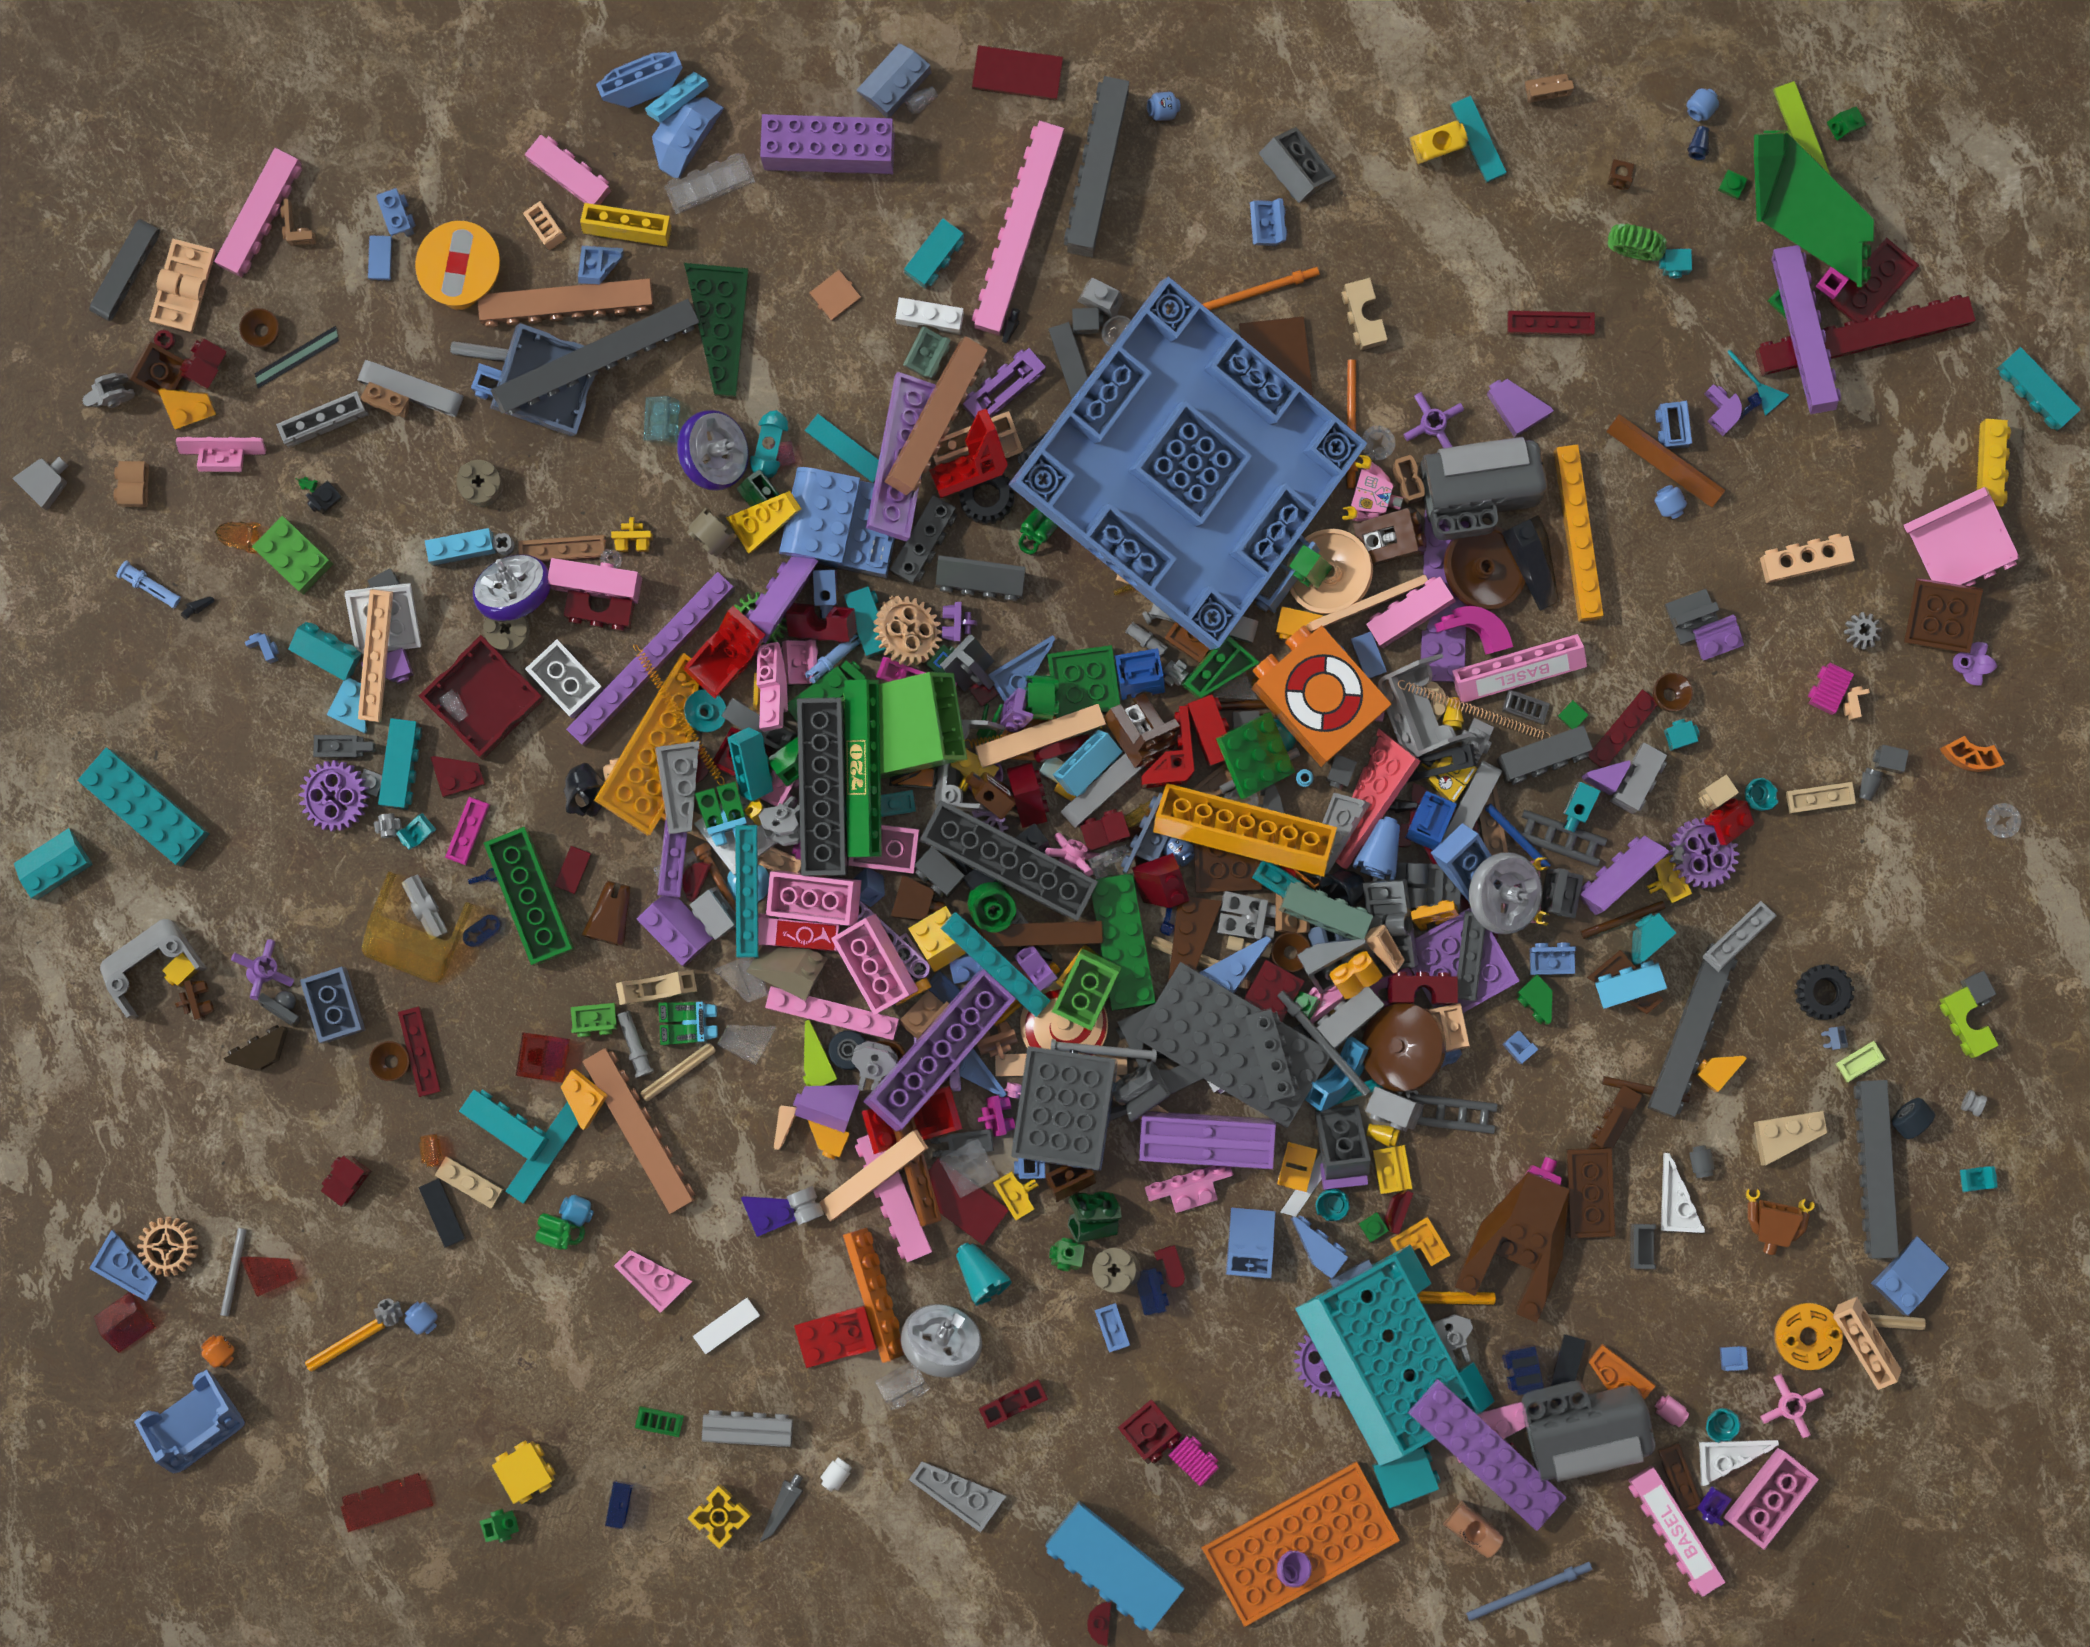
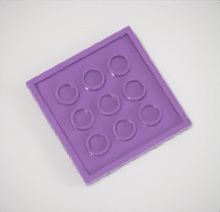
(1440, 951)

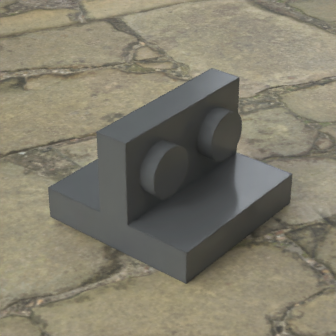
(1691, 613)
(968, 664)
(1561, 892)

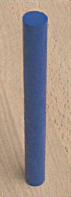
(1515, 834)

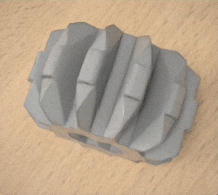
(1859, 623)

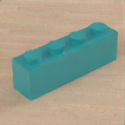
(2038, 389)
(399, 764)
(504, 1125)

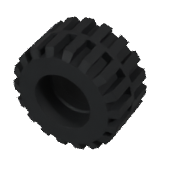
(992, 513)
(1842, 986)

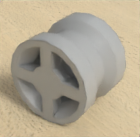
(1973, 1103)

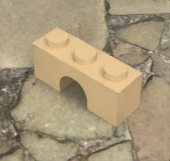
(1367, 332)

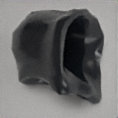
(587, 783)
(1344, 886)

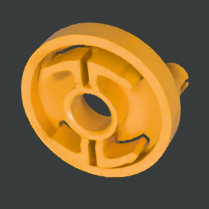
(1827, 1335)

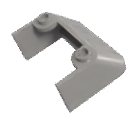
(1413, 714)
(949, 778)
(163, 936)

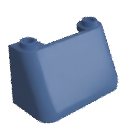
(190, 1425)

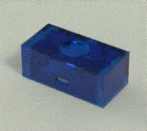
(616, 1514)

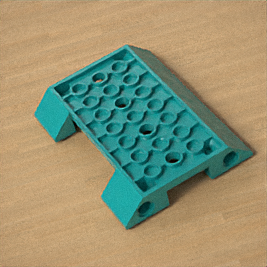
(1372, 1370)

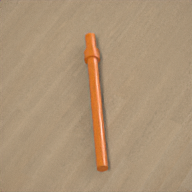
(1297, 277)
(1351, 416)

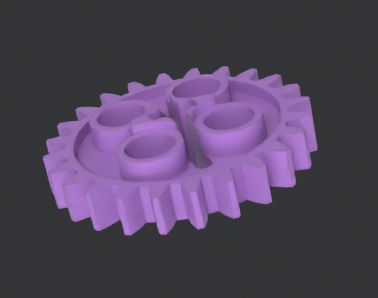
(321, 809)
(1723, 852)
(1311, 1371)

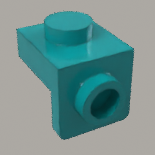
(416, 832)
(1978, 1178)

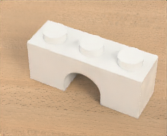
(942, 317)

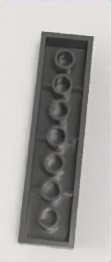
(1098, 161)
(822, 786)
(1008, 861)

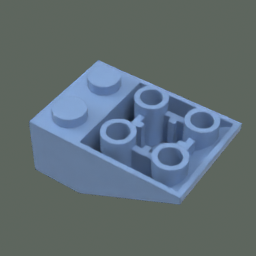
(1250, 1243)
(1321, 1253)

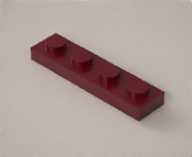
(1551, 322)
(1622, 729)
(419, 1051)

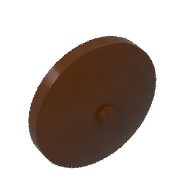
(1483, 570)
(1404, 1047)

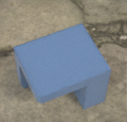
(871, 886)
(1519, 1047)
(1733, 1358)

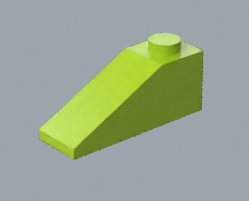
(816, 1062)

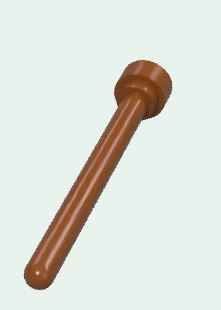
(704, 853)

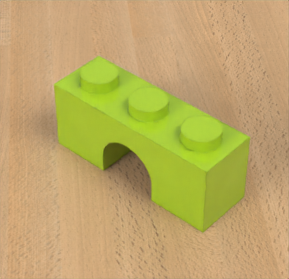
(1956, 1008)

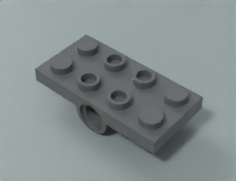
(1426, 884)
(1390, 907)

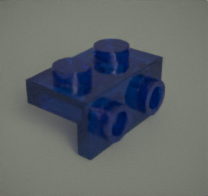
(1150, 1292)

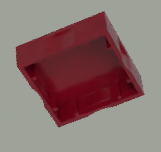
(491, 692)

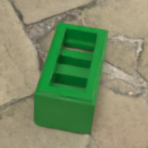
(641, 1415)

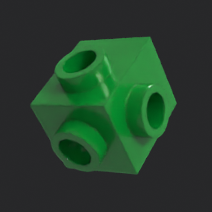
(1066, 1254)
(499, 1526)

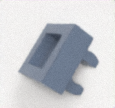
(1837, 1037)

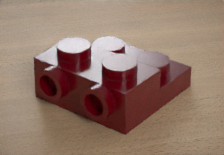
(1150, 1432)

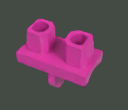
(994, 1117)

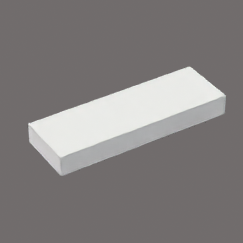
(726, 1325)

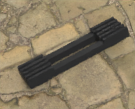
(1462, 757)

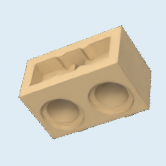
(1717, 793)

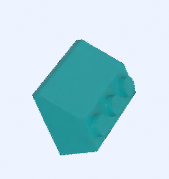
(52, 864)
(1649, 936)

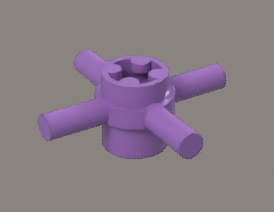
(1435, 414)
(265, 964)

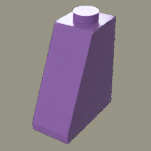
(1517, 406)
(827, 1105)

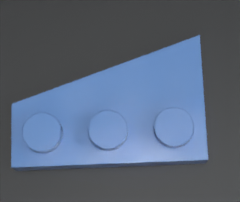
(124, 1268)

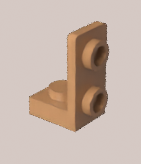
(302, 235)

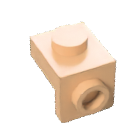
(1851, 706)

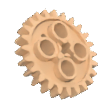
(907, 631)

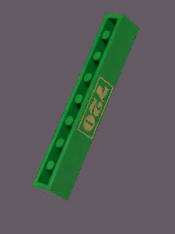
(862, 768)

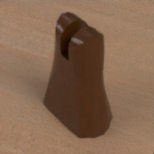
(609, 916)

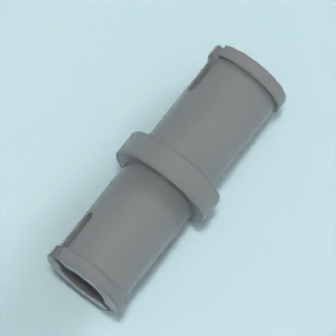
(1145, 638)

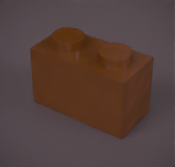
(1068, 1181)

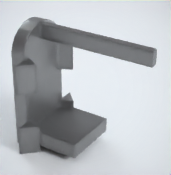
(1677, 855)

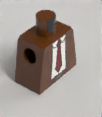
(991, 793)

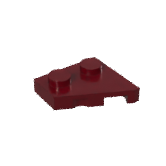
(456, 775)

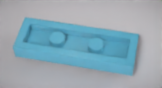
(676, 97)

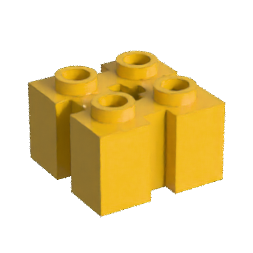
(719, 1530)

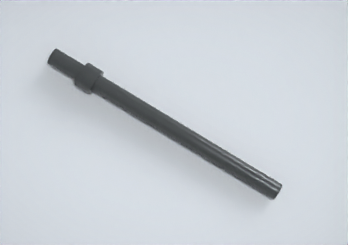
(1294, 1009)

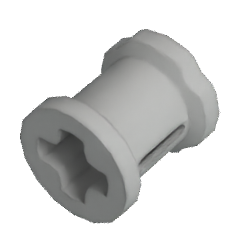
(505, 538)

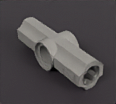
(424, 907)

